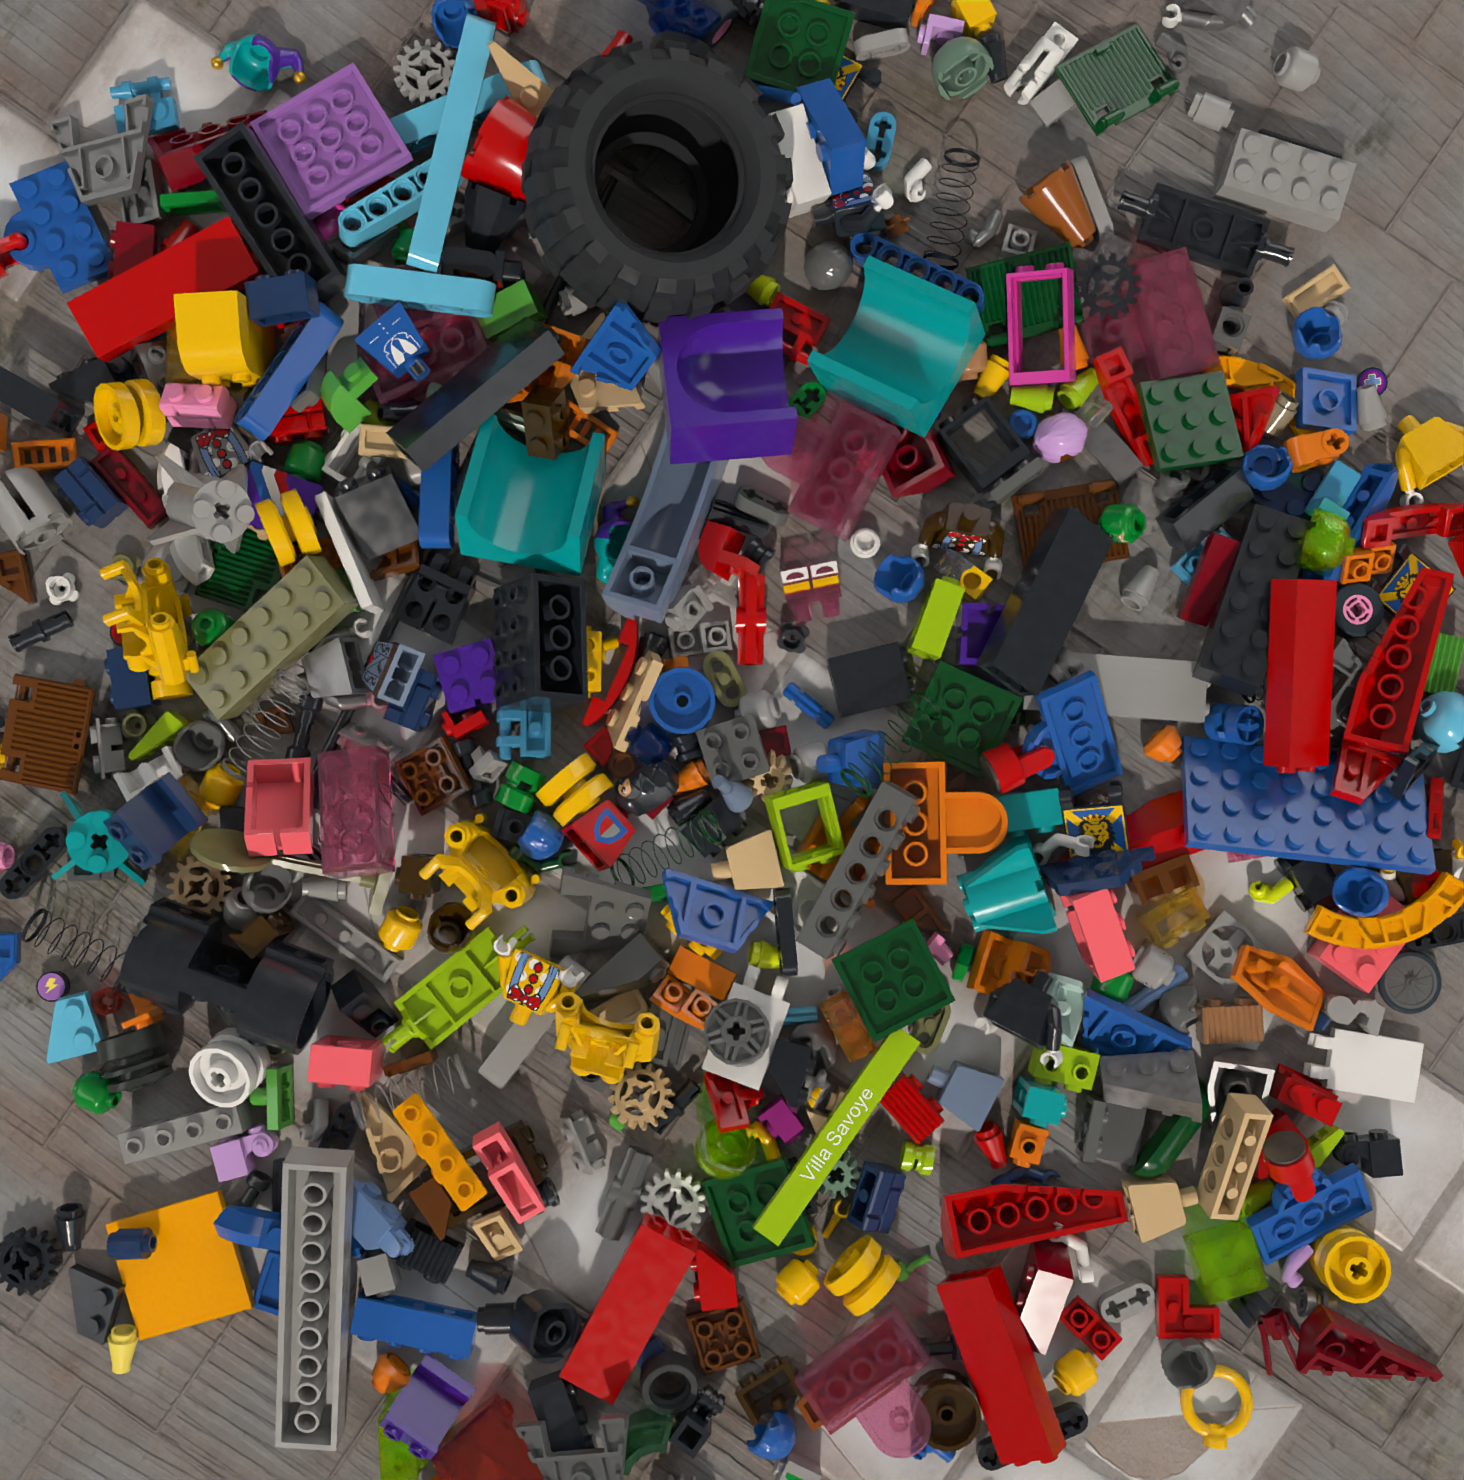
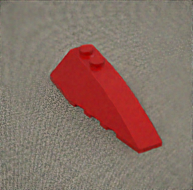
(1397, 673)
(1158, 824)
(1023, 1214)

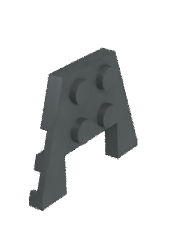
(108, 165)
(1343, 691)
(613, 914)
(582, 1464)

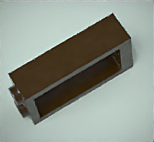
(535, 1160)

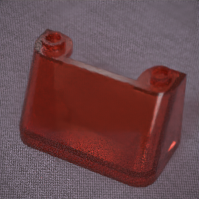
(485, 1447)

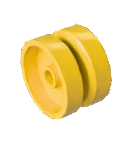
(129, 414)
(288, 527)
(574, 789)
(1351, 1264)
(862, 1275)

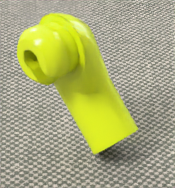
(1268, 893)

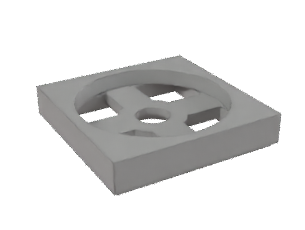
(1194, 952)

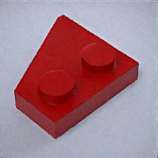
(1252, 414)
(1360, 771)
(1435, 797)

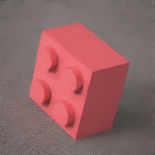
(346, 1062)

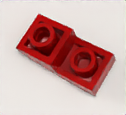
(1090, 1327)

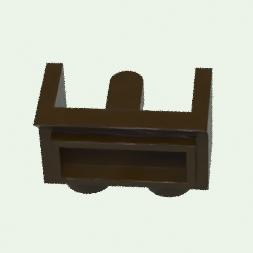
(262, 932)
(775, 1399)

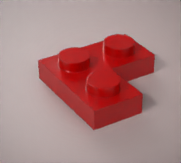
(1177, 1317)

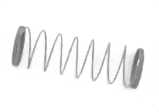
(278, 673)
(358, 1109)

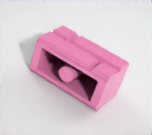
(198, 405)

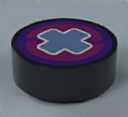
(1373, 376)

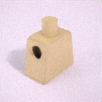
(751, 863)
(1156, 1205)

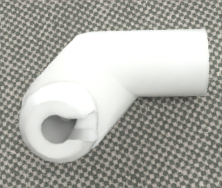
(913, 181)

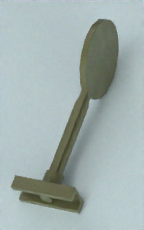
(228, 851)

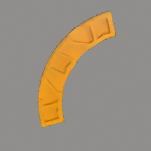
(1393, 928)

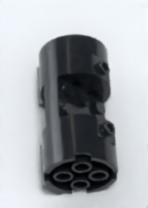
(184, 962)

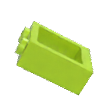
(935, 618)
(804, 793)

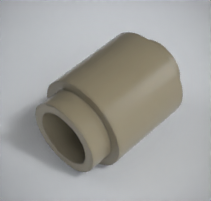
(1281, 414)

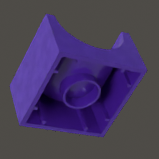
(725, 386)

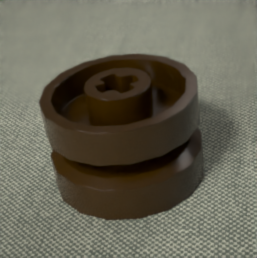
(951, 1408)

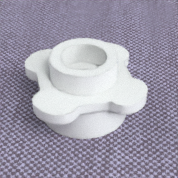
(53, 587)

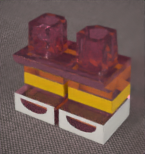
(824, 586)

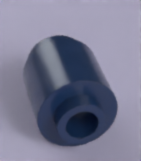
(131, 1243)

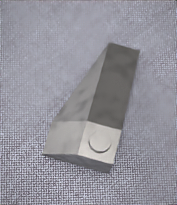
(1241, 1073)

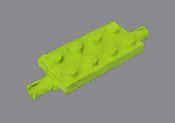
(452, 992)

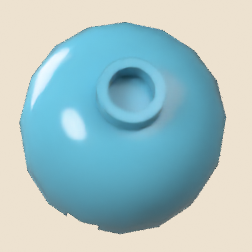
(1441, 720)

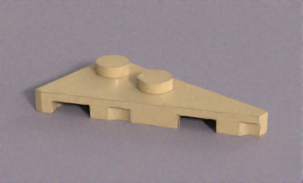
(520, 81)
(391, 1147)

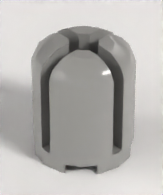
(49, 520)

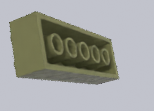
(271, 636)

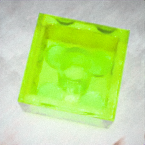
(1225, 1261)

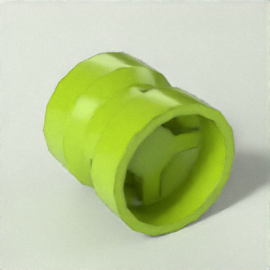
(917, 1157)

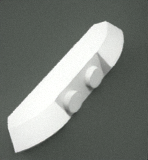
(190, 553)

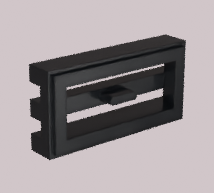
(731, 516)

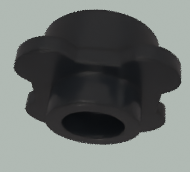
(790, 645)

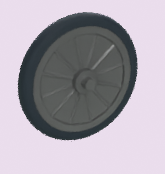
(1410, 983)

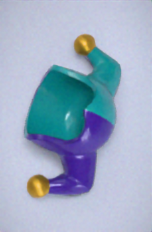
(258, 61)
(612, 535)

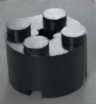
(544, 1325)

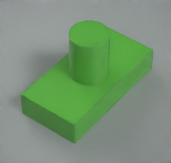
(277, 1096)

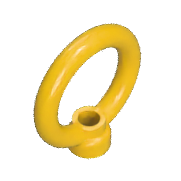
(1214, 1434)

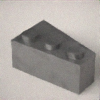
(1154, 1082)

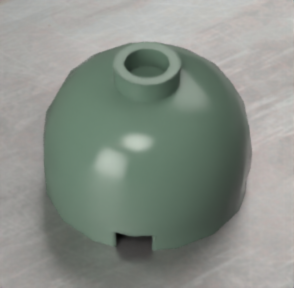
(961, 67)

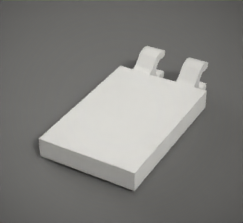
(774, 1010)
(1367, 1064)

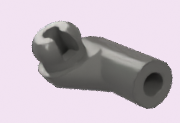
(228, 727)

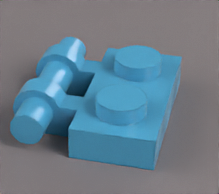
(164, 113)
(533, 738)

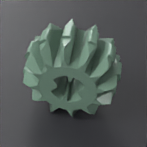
(845, 1179)

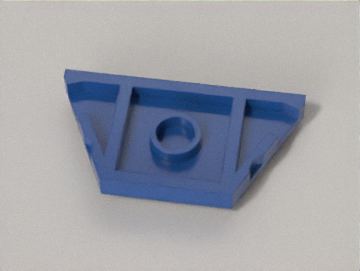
(619, 349)
(711, 911)
(1119, 1030)

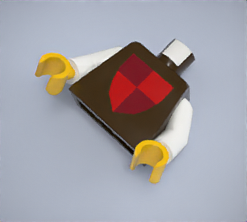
(1409, 887)

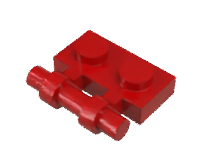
(801, 323)

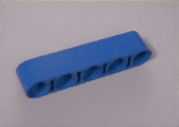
(910, 262)
(288, 373)
(438, 503)

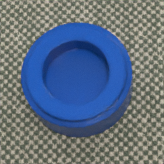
(1023, 423)

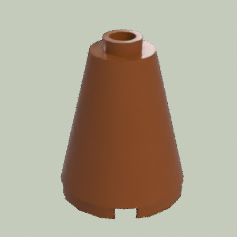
(1061, 206)

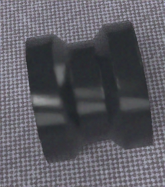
(759, 553)
(687, 747)
(548, 1193)

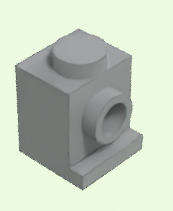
(687, 608)

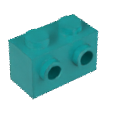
(1032, 810)
(1039, 1102)

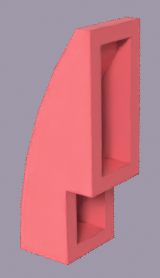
(508, 1172)

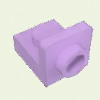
(939, 29)

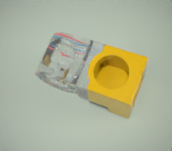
(968, 575)

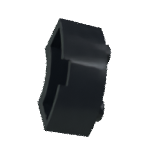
(1311, 882)

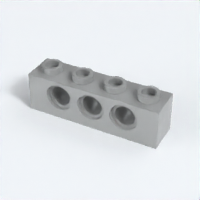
(183, 1131)

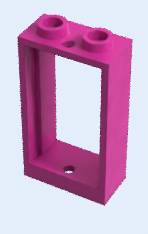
(1015, 334)

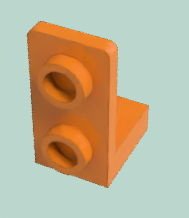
(146, 1013)

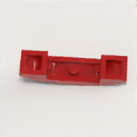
(1116, 386)
(1412, 521)
(599, 708)

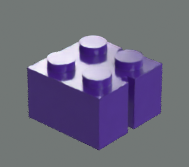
(975, 629)
(467, 675)

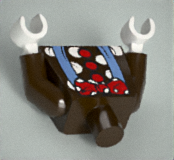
(963, 530)

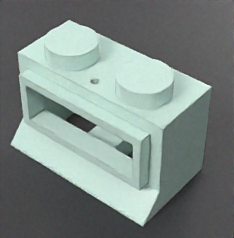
(1070, 999)

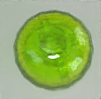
(1327, 542)
(724, 1153)

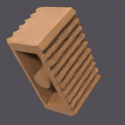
(1229, 1021)

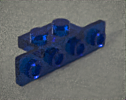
(681, 16)

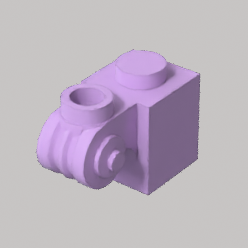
(235, 1156)

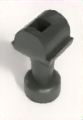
(256, 1182)

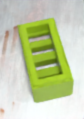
(159, 736)
(1323, 1142)

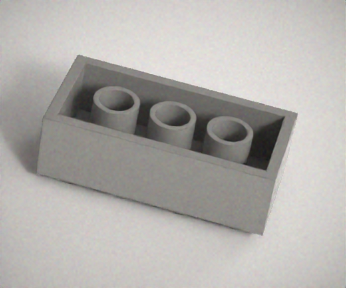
(1284, 180)

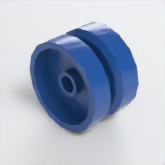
(700, 701)

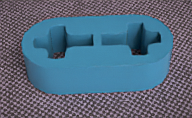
(885, 143)

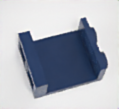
(155, 820)

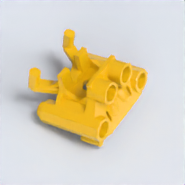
(156, 628)
(481, 870)
(602, 1045)

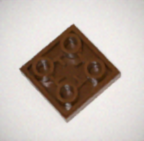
(433, 775)
(723, 1337)

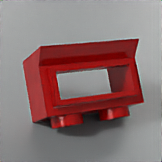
(508, 14)
(1296, 1091)

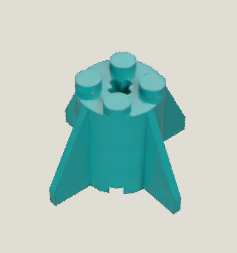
(85, 851)
(1009, 891)

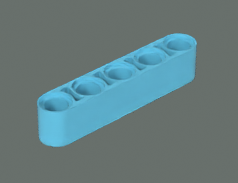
(385, 200)
(420, 290)

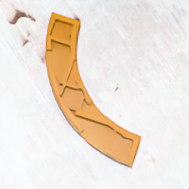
(1248, 375)

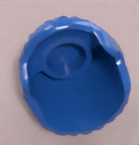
(449, 19)
(1316, 334)
(1266, 467)
(899, 578)
(542, 836)
(1360, 891)
(775, 1438)

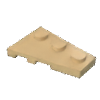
(633, 693)

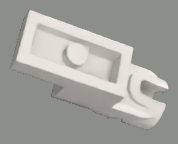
(1039, 63)

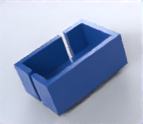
(836, 135)

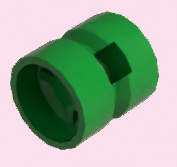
(516, 797)

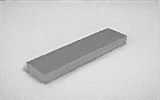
(346, 937)

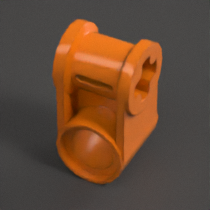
(1316, 448)

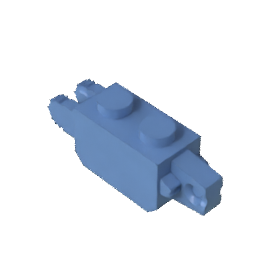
(378, 1222)

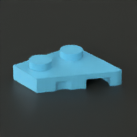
(73, 1028)

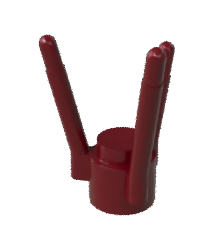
(1277, 1325)

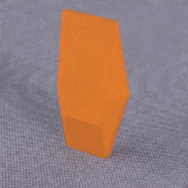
(1278, 985)

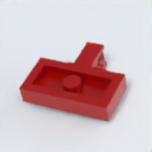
(730, 1102)

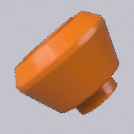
(1163, 744)
(390, 1373)

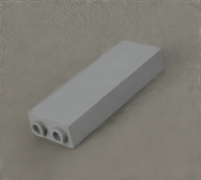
(1143, 688)

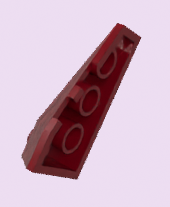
(177, 148)
(916, 464)

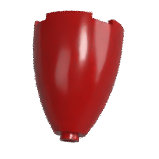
(501, 149)

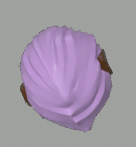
(1059, 437)

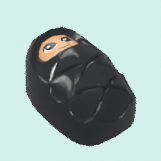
(646, 787)

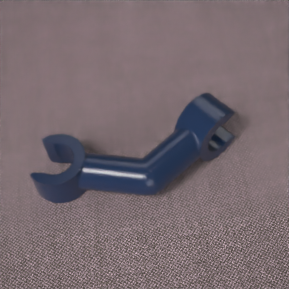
(1019, 1172)

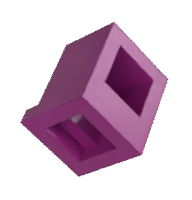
(781, 1120)

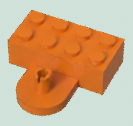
(943, 826)

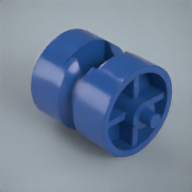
(1234, 723)

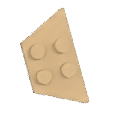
(596, 395)

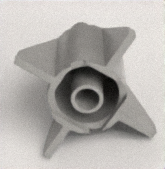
(205, 506)

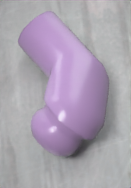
(1293, 1263)

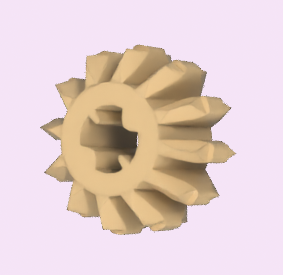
(780, 777)

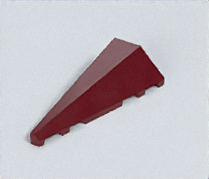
(1341, 1345)

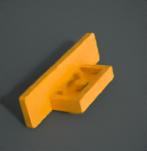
(440, 1152)

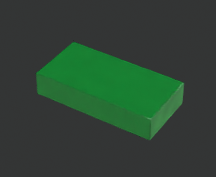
(192, 203)

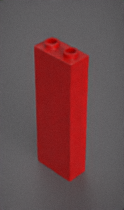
(141, 300)
(1300, 674)
(629, 1307)
(1001, 1366)

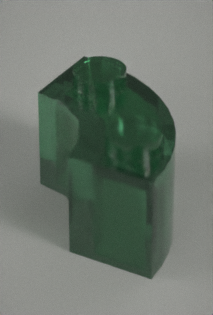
(646, 1434)

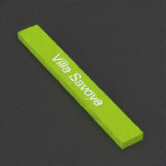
(835, 1136)

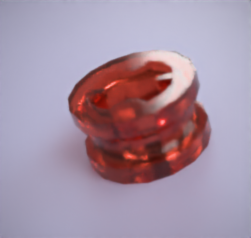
(102, 1009)

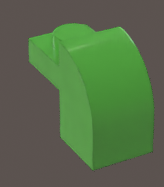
(343, 393)

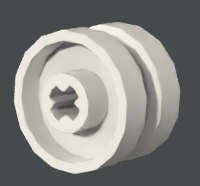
(228, 1068)

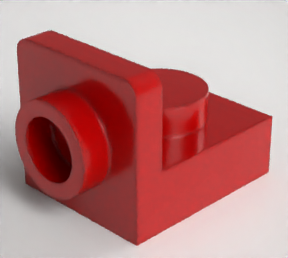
(470, 723)

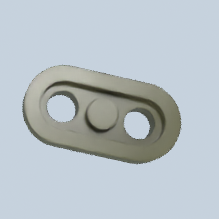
(724, 679)
(932, 1024)

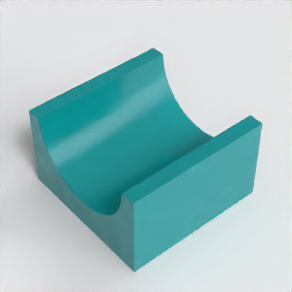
(901, 348)
(529, 506)

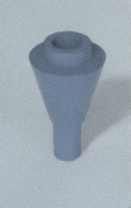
(736, 795)

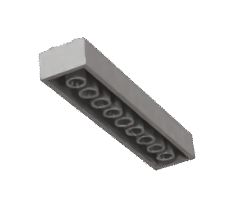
(314, 1297)

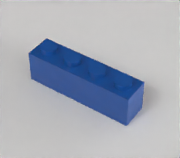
(415, 1324)

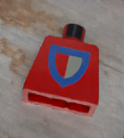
(601, 833)

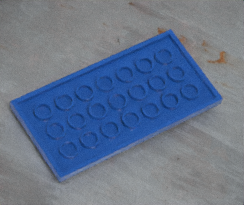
(1253, 810)

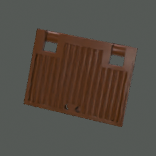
(1079, 496)
(46, 733)

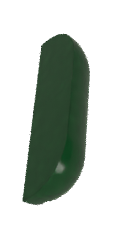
(1168, 1142)

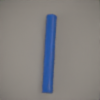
(779, 95)

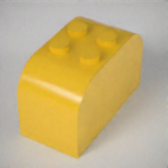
(220, 340)

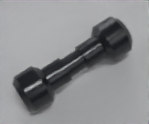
(307, 717)
(479, 795)

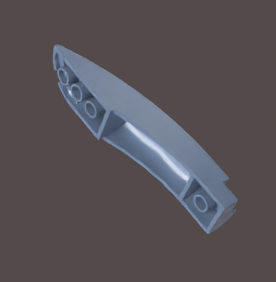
(663, 536)

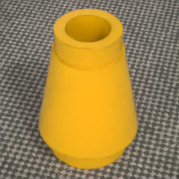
(992, 377)

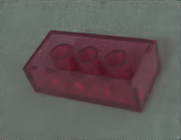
(356, 812)

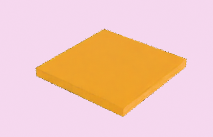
(189, 1274)

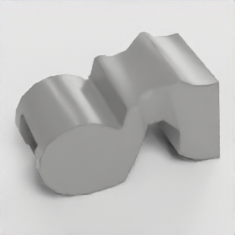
(1344, 1011)

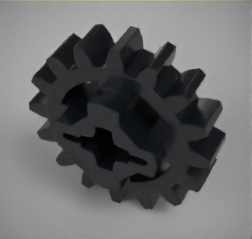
(1099, 275)
(23, 1273)

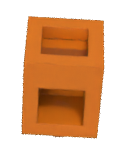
(1024, 1132)

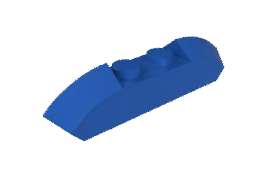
(1367, 498)
(258, 1228)

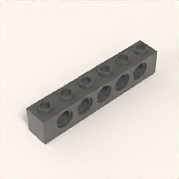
(815, 932)

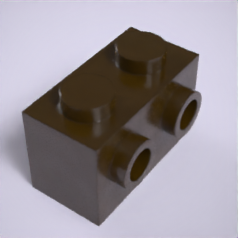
(545, 422)
(411, 882)

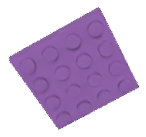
(331, 141)

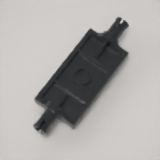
(1208, 230)

